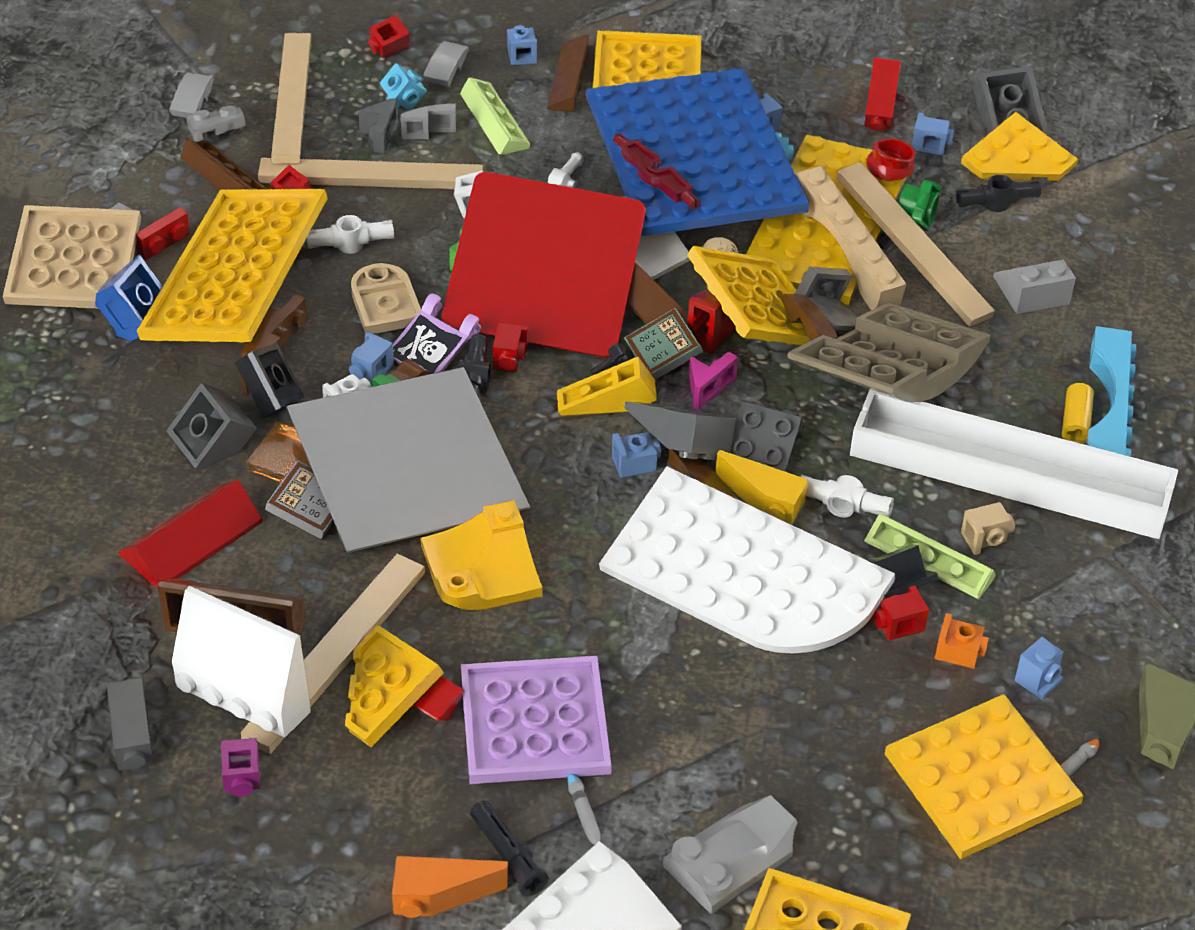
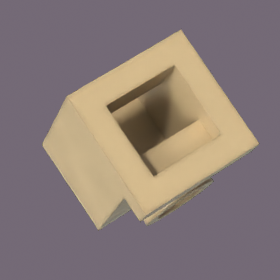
(986, 526)

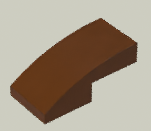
(804, 311)

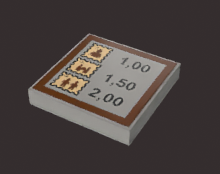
(301, 501)

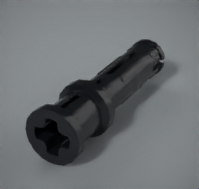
(519, 858)

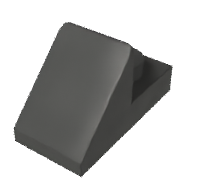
(379, 123)

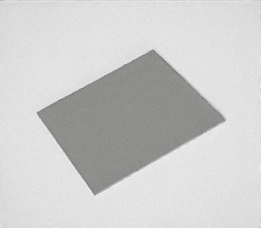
(405, 458)

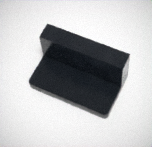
(908, 569)

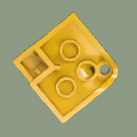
(485, 560)

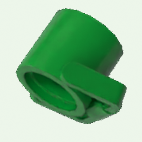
(921, 202)

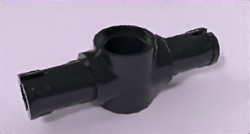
(998, 193)
(476, 363)

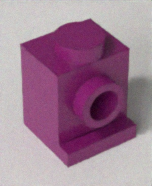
(242, 773)

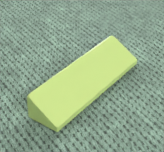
(493, 117)
(950, 565)

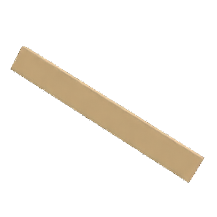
(291, 99)
(372, 173)
(915, 245)
(338, 644)

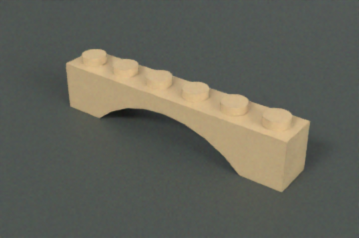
(873, 271)

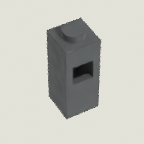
(130, 724)

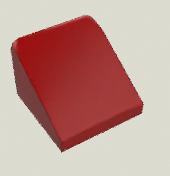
(440, 699)

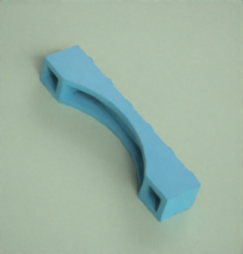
(1110, 361)

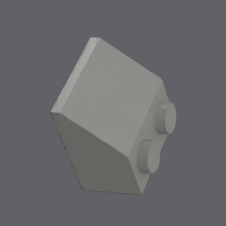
(1037, 286)

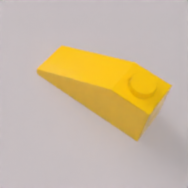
(608, 390)
(763, 486)

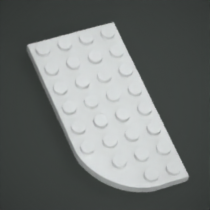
(744, 569)

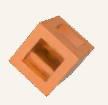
(961, 642)

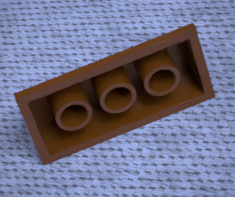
(278, 609)

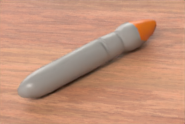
(1085, 752)

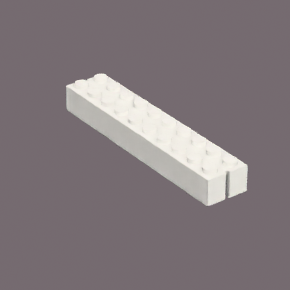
(1015, 463)

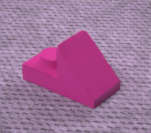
(710, 380)

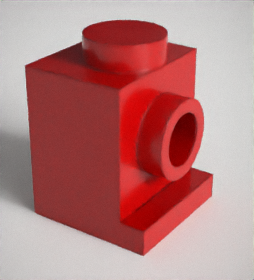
(388, 37)
(509, 346)
(902, 615)

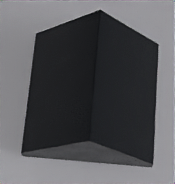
(269, 379)

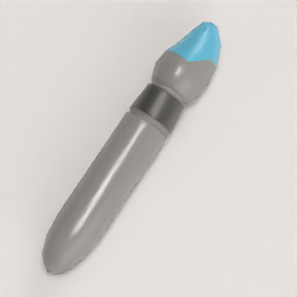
(583, 809)

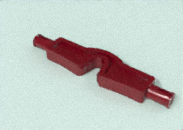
(665, 179)

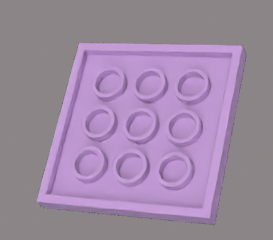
(534, 720)

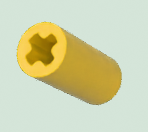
(1077, 412)

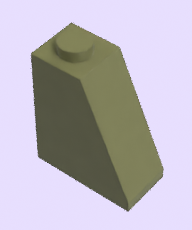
(1165, 715)

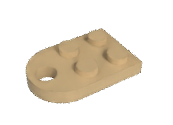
(384, 302)

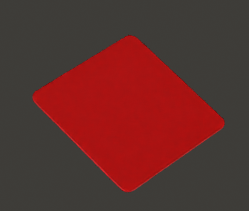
(545, 262)

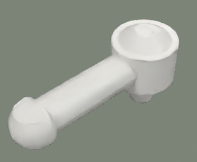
(562, 176)

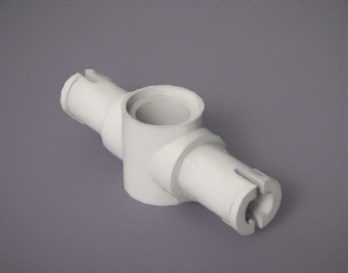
(350, 234)
(848, 496)

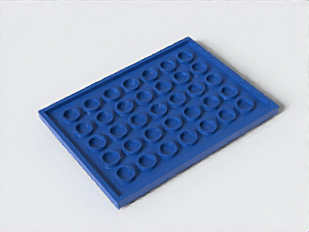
(714, 139)

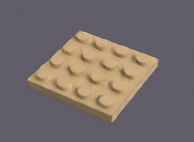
(68, 254)

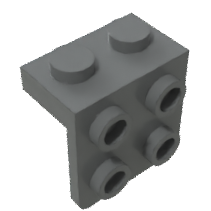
(825, 289)
(766, 434)

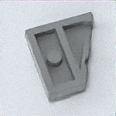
(220, 121)

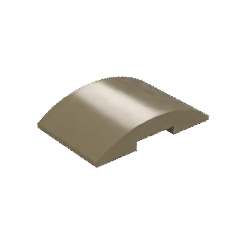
(897, 353)

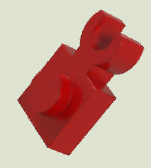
(290, 179)

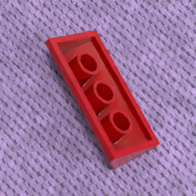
(193, 534)

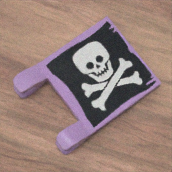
(432, 341)

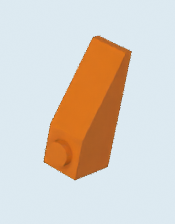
(438, 884)

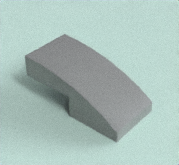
(445, 62)
(191, 94)
(434, 118)

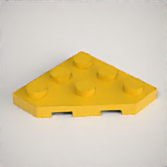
(1019, 152)
(385, 683)

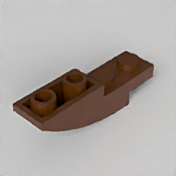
(277, 328)

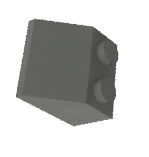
(210, 427)

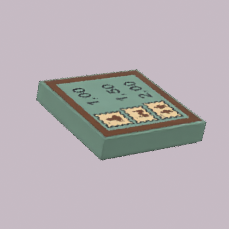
(664, 343)

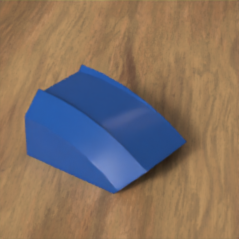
(128, 297)

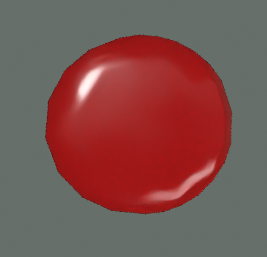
(891, 160)

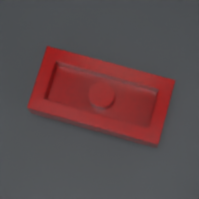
(162, 233)

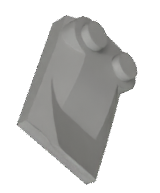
(733, 852)

